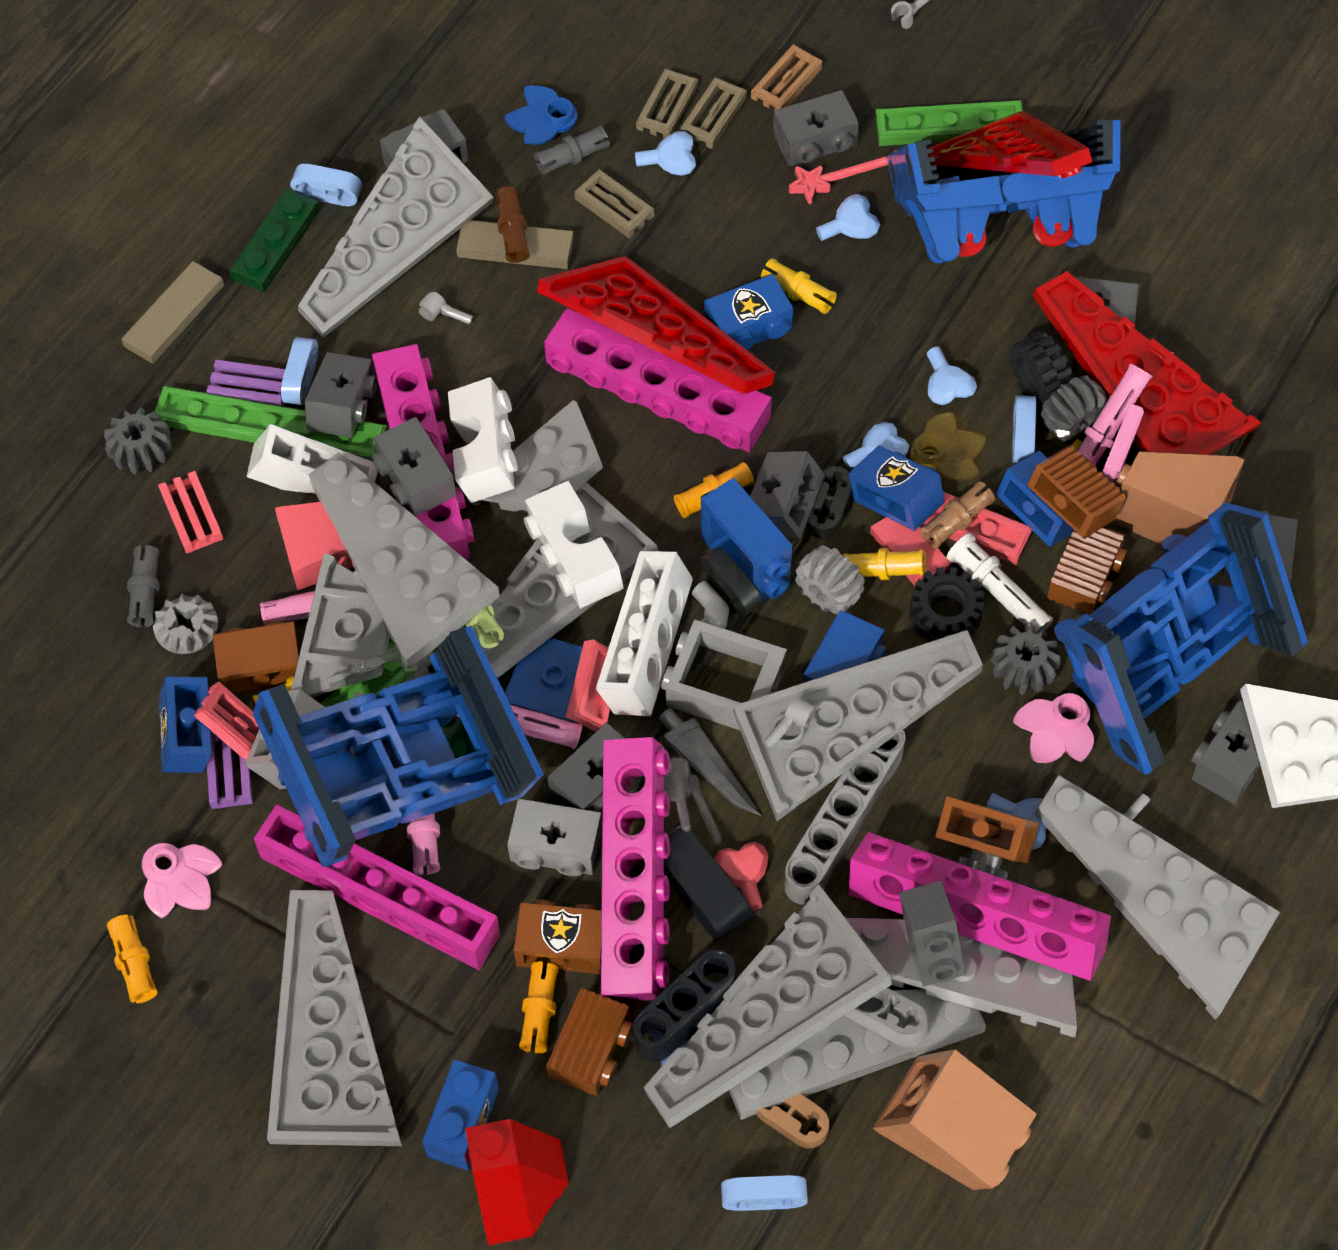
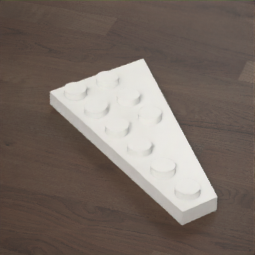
(1294, 744)

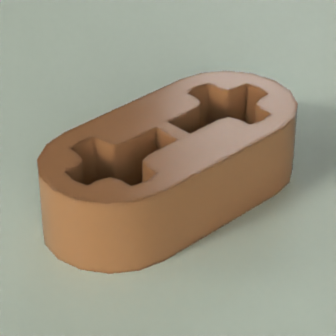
(791, 1127)

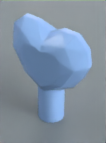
(671, 154)
(851, 219)
(948, 380)
(880, 434)

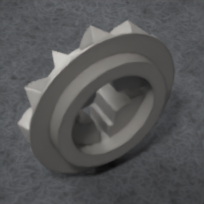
(181, 639)

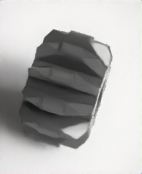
(1074, 407)
(137, 440)
(1033, 673)

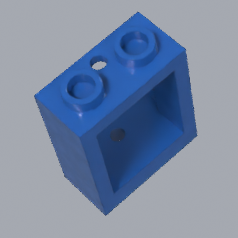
(748, 536)

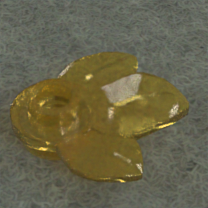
(952, 448)

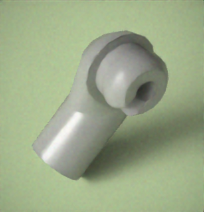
(716, 608)

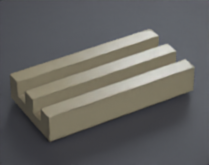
(658, 126)
(702, 134)
(609, 207)

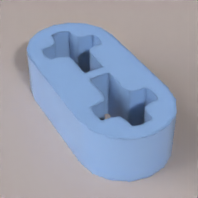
(326, 184)
(299, 370)
(1023, 427)
(764, 1193)

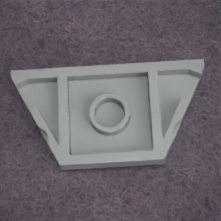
(551, 456)
(339, 633)

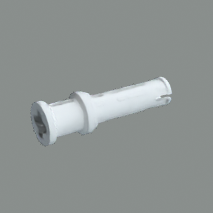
(990, 576)

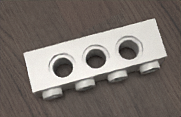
(644, 633)

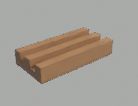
(772, 98)

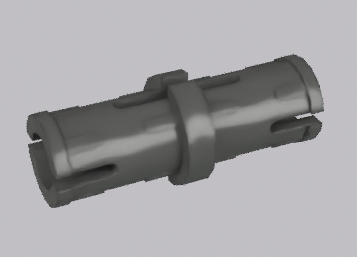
(571, 150)
(143, 586)

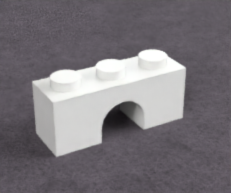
(482, 418)
(584, 569)

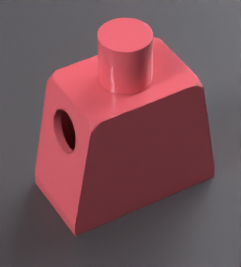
(307, 538)

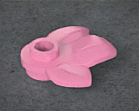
(1054, 733)
(182, 882)

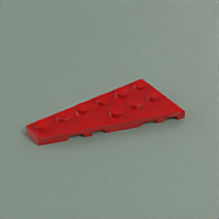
(1015, 146)
(645, 310)
(1178, 407)

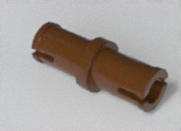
(512, 224)

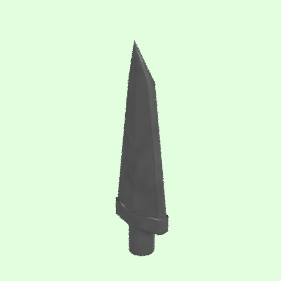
(695, 747)

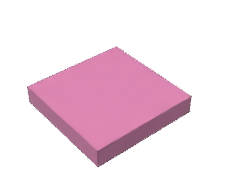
(1123, 443)

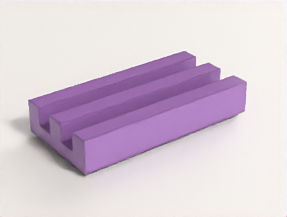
(250, 378)
(212, 775)

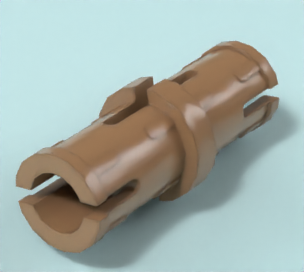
(957, 515)

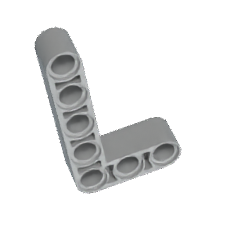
(837, 828)

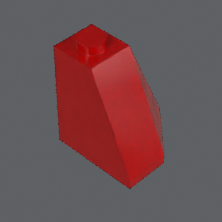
(515, 1177)

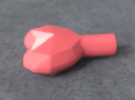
(745, 869)

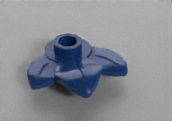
(540, 115)

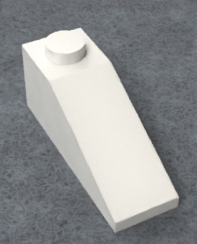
(287, 459)

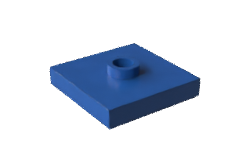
(545, 679)

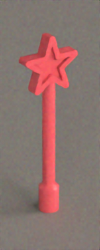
(815, 182)

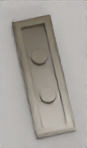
(546, 246)
(172, 312)

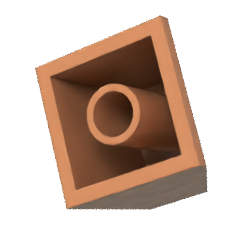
(1174, 492)
(956, 1119)

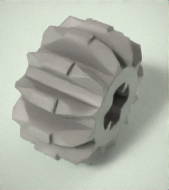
(829, 579)

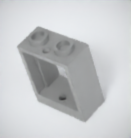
(710, 705)

